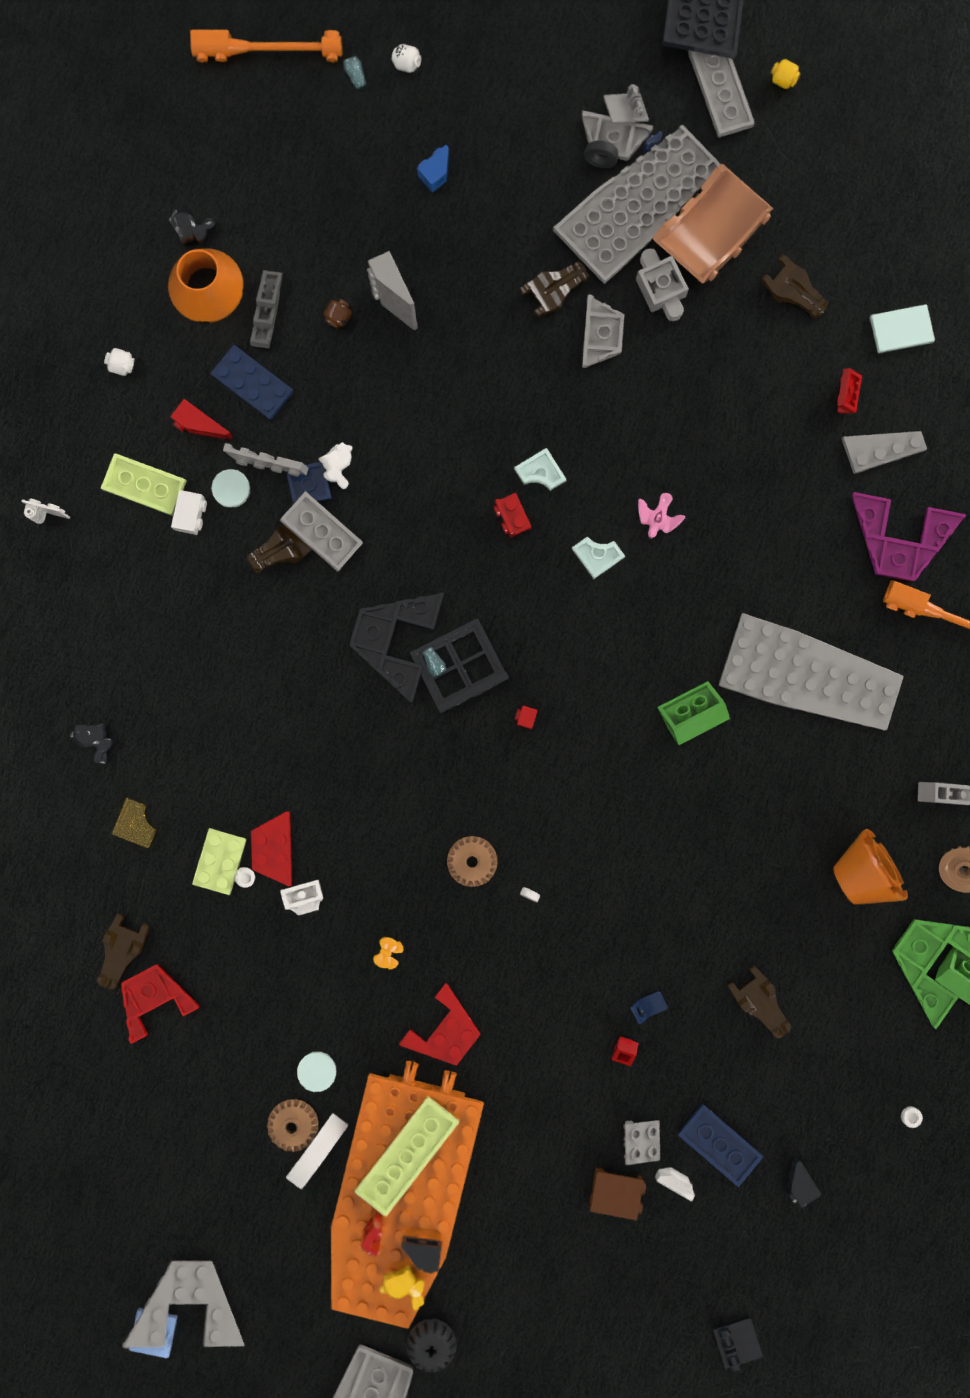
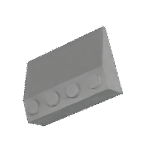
(390, 289)

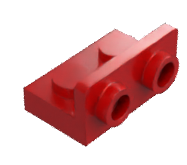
(849, 391)
(512, 515)
(371, 1235)

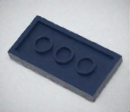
(252, 382)
(720, 1145)

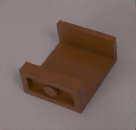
(616, 1194)

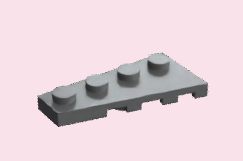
(875, 450)
(264, 460)

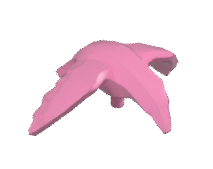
(658, 518)

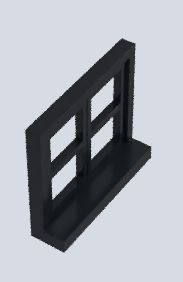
(471, 690)

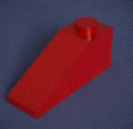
(196, 422)

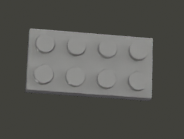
(321, 531)

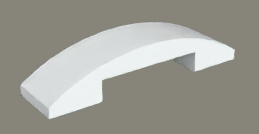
(317, 1151)

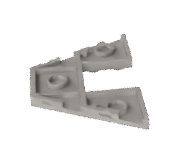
(186, 1284)

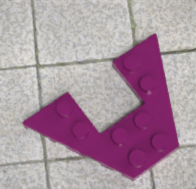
(899, 557)

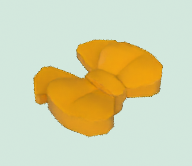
(384, 958)

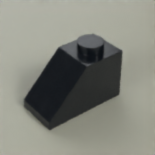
(801, 1185)
(423, 1252)

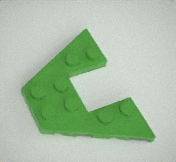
(916, 954)

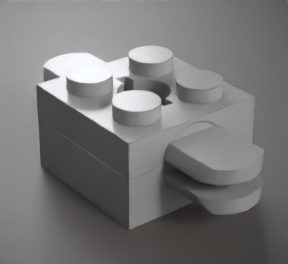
(662, 284)

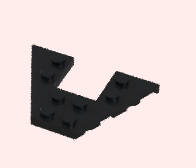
(375, 631)

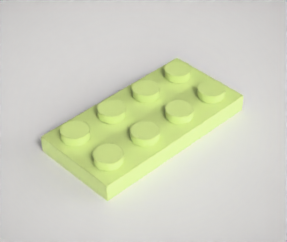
(143, 484)

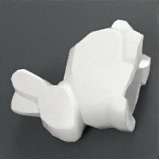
(335, 461)

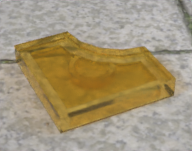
(133, 824)

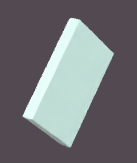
(902, 328)

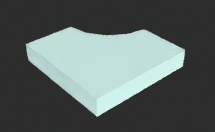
(541, 469)
(597, 557)

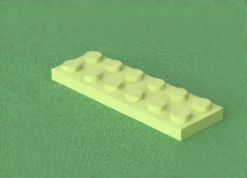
(406, 1156)

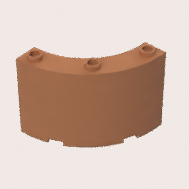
(713, 224)

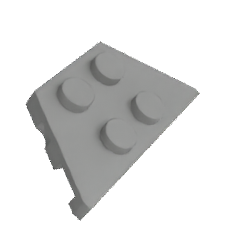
(624, 136)
(602, 332)

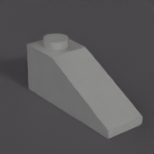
(943, 793)

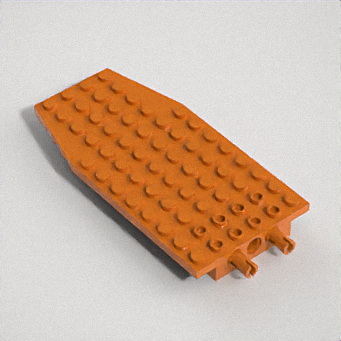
(423, 1211)

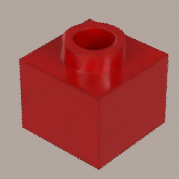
(526, 717)
(625, 1051)

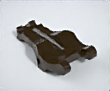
(553, 287)
(794, 287)
(281, 547)
(121, 948)
(760, 1000)

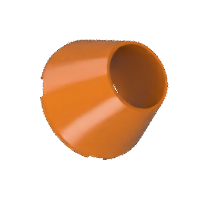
(216, 299)
(869, 872)

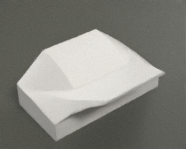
(303, 897)
(675, 1181)

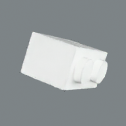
(188, 512)

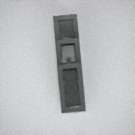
(266, 309)

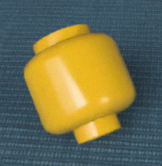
(785, 74)

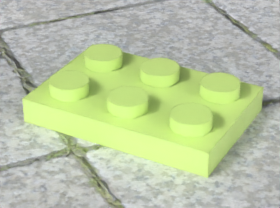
(219, 861)

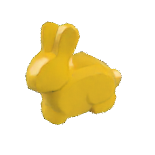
(403, 1283)

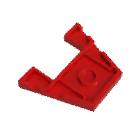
(149, 991)
(451, 1037)

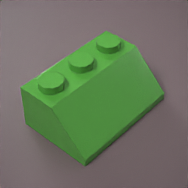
(694, 712)
(955, 974)

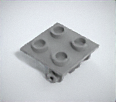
(626, 107)
(641, 1142)

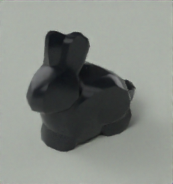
(188, 228)
(93, 737)

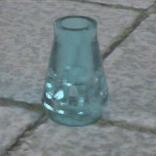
(354, 70)
(434, 662)

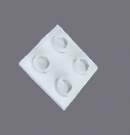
(36, 511)

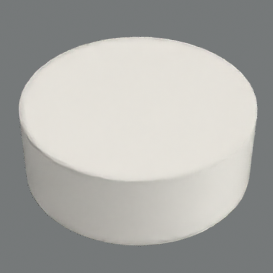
(244, 877)
(529, 894)
(911, 1117)

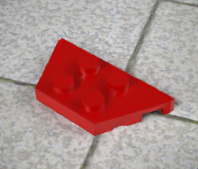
(273, 849)

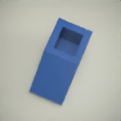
(434, 170)

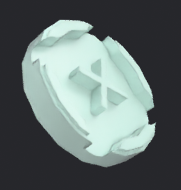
(231, 488)
(316, 1071)

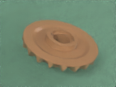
(458, 858)
(952, 871)
(298, 1113)

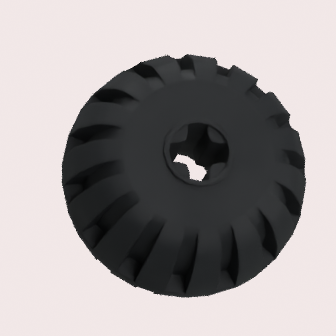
(433, 1334)

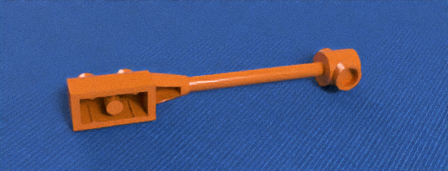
(220, 45)
(916, 603)

